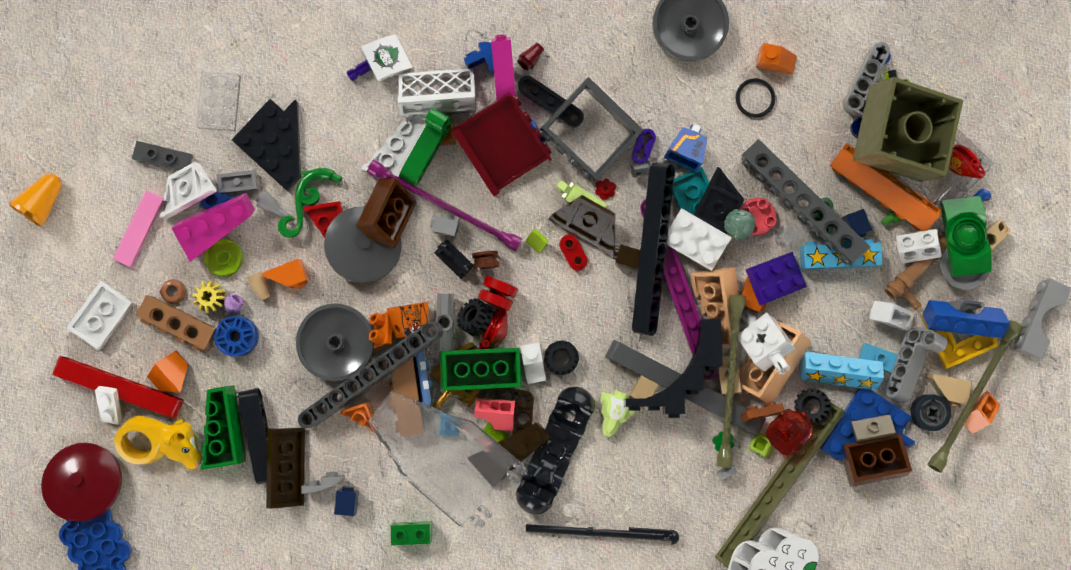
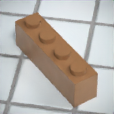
(405, 380)

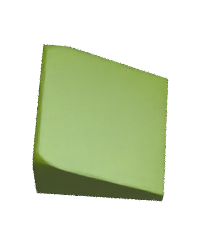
(537, 241)
(761, 445)

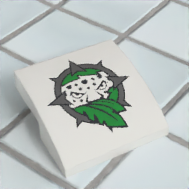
(386, 57)

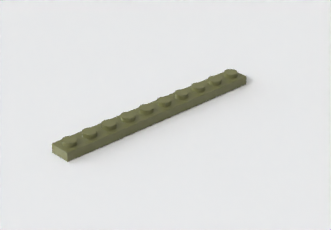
(778, 487)

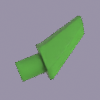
(891, 217)

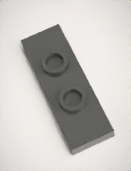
(161, 156)

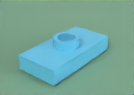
(874, 353)

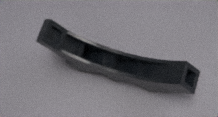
(706, 354)

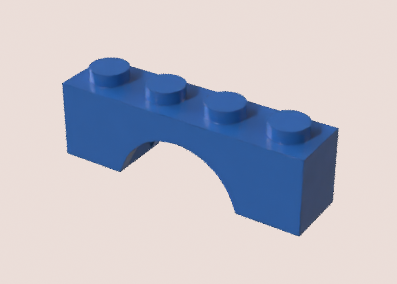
(944, 317)

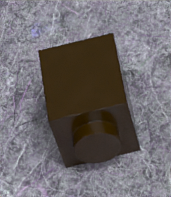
(627, 257)

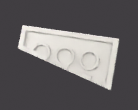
(399, 145)

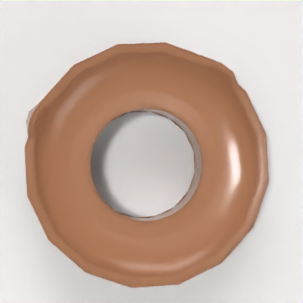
(181, 291)

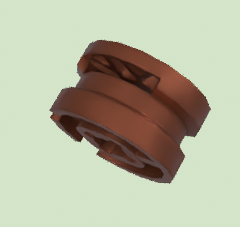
(485, 262)

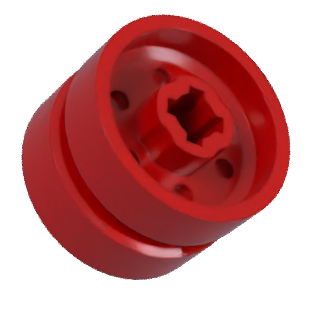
(497, 293)

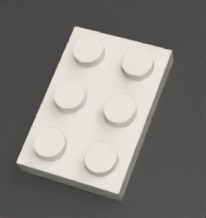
(697, 239)
(100, 315)

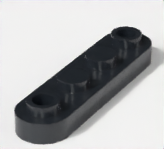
(549, 100)

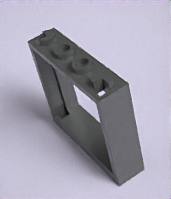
(620, 115)

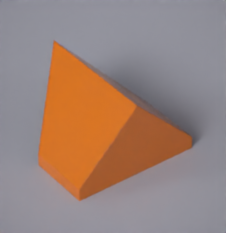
(169, 373)
(360, 413)

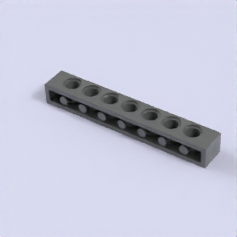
(760, 151)

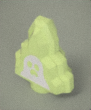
(614, 411)

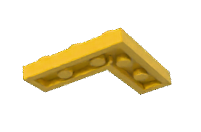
(963, 350)

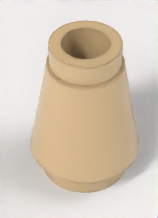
(259, 285)

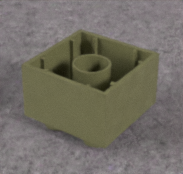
(908, 129)

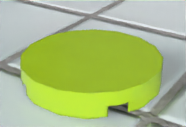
(224, 257)

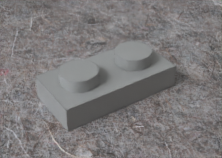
(237, 182)

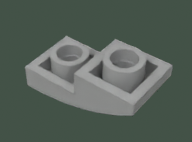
(326, 481)

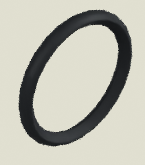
(751, 81)

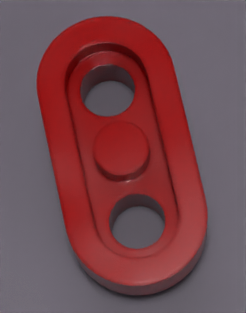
(573, 252)

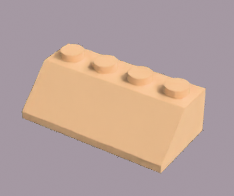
(768, 384)

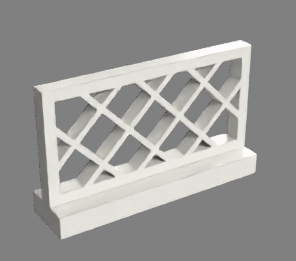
(443, 103)

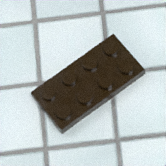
(285, 467)

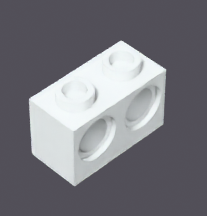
(919, 246)

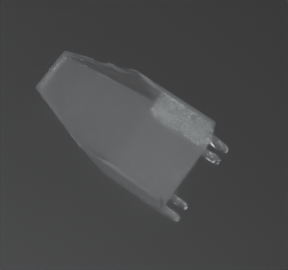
(443, 456)

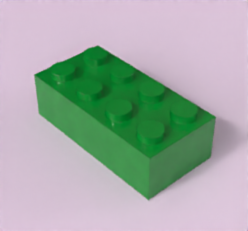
(480, 369)

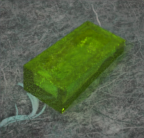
(496, 434)

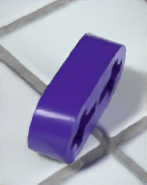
(648, 147)

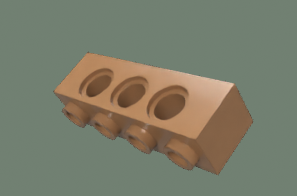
(148, 314)

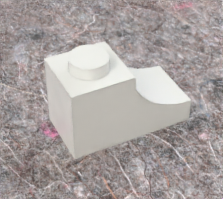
(891, 315)
(533, 363)

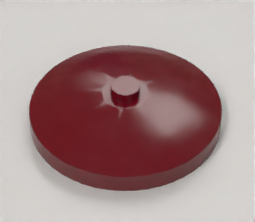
(81, 482)

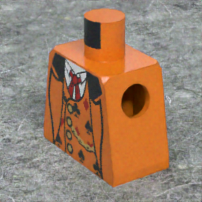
(408, 319)

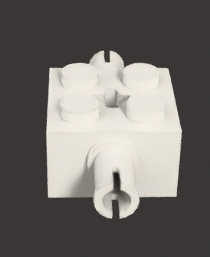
(765, 342)

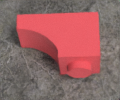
(497, 412)

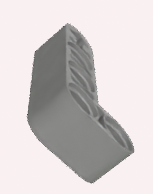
(866, 78)
(911, 360)

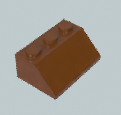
(387, 212)
(876, 460)

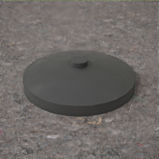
(690, 28)
(354, 254)
(334, 342)

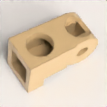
(996, 233)

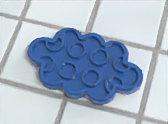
(96, 543)

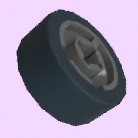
(920, 411)

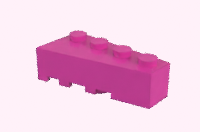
(209, 226)

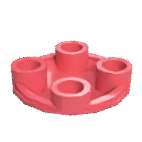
(763, 213)

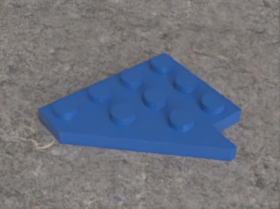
(862, 406)

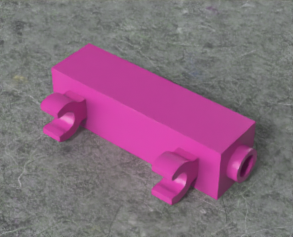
(503, 65)

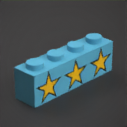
(821, 257)
(841, 371)

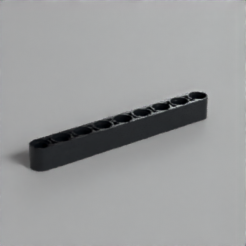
(653, 248)

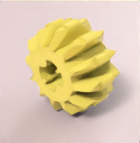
(202, 294)

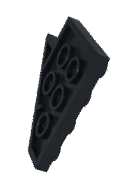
(274, 142)

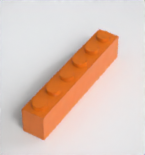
(887, 189)

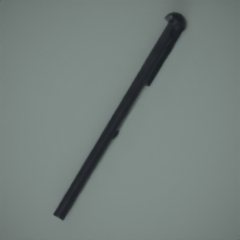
(632, 533)

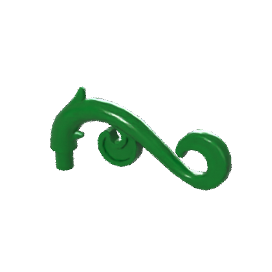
(300, 198)

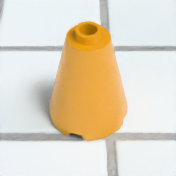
(38, 199)

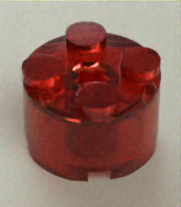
(789, 431)

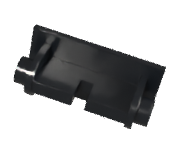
(453, 259)

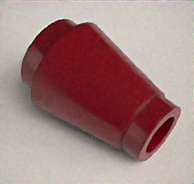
(529, 57)

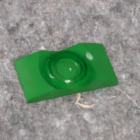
(966, 236)

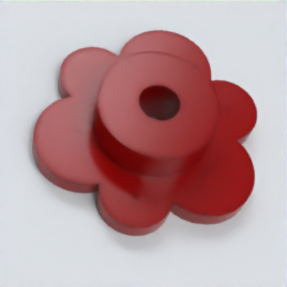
(605, 194)

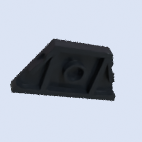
(718, 201)

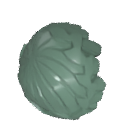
(739, 224)

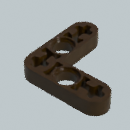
(520, 408)

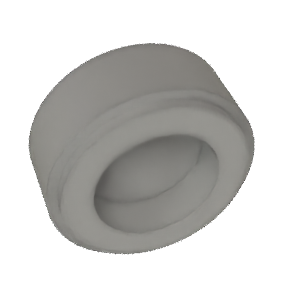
(726, 472)

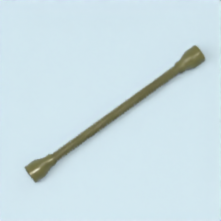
(724, 457)
(939, 459)

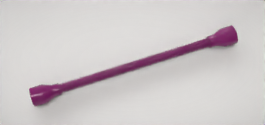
(511, 241)

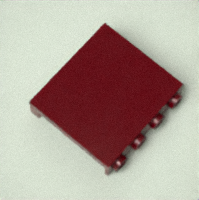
(501, 142)

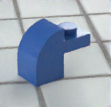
(484, 55)

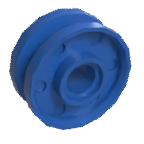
(248, 336)

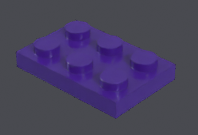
(776, 278)

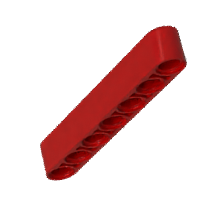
(127, 389)

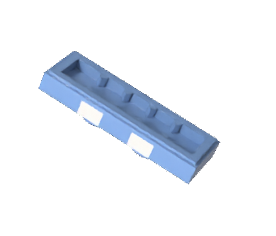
(424, 383)

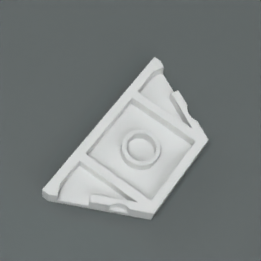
(186, 189)

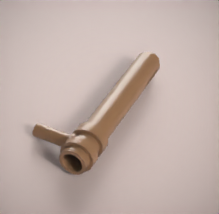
(905, 280)

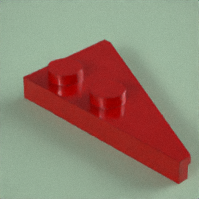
(324, 214)

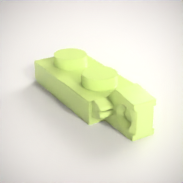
(573, 191)

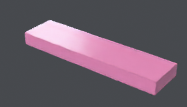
(138, 229)

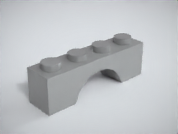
(1032, 339)

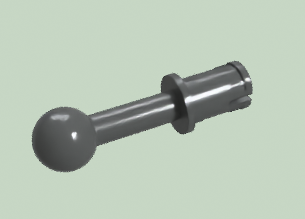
(643, 169)

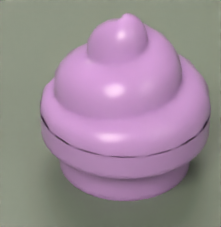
(233, 303)

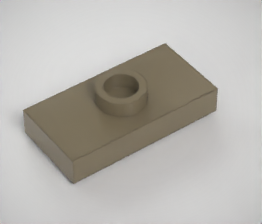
(873, 428)

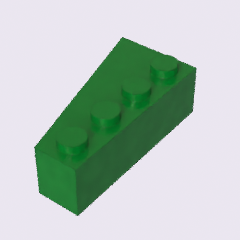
(222, 430)

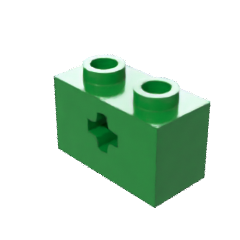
(411, 533)

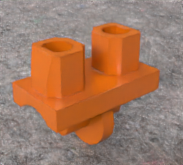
(383, 331)

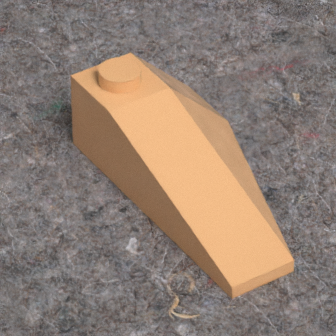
(714, 293)

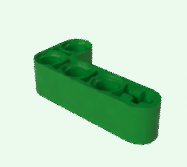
(426, 146)

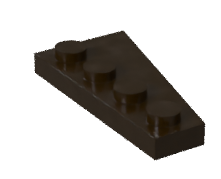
(525, 441)

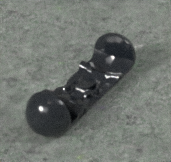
(553, 456)

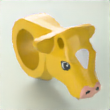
(173, 441)

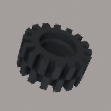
(474, 317)
(573, 357)
(825, 407)

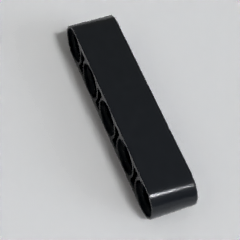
(256, 431)

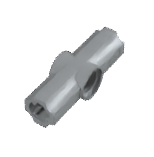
(445, 308)

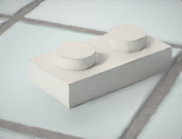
(108, 405)

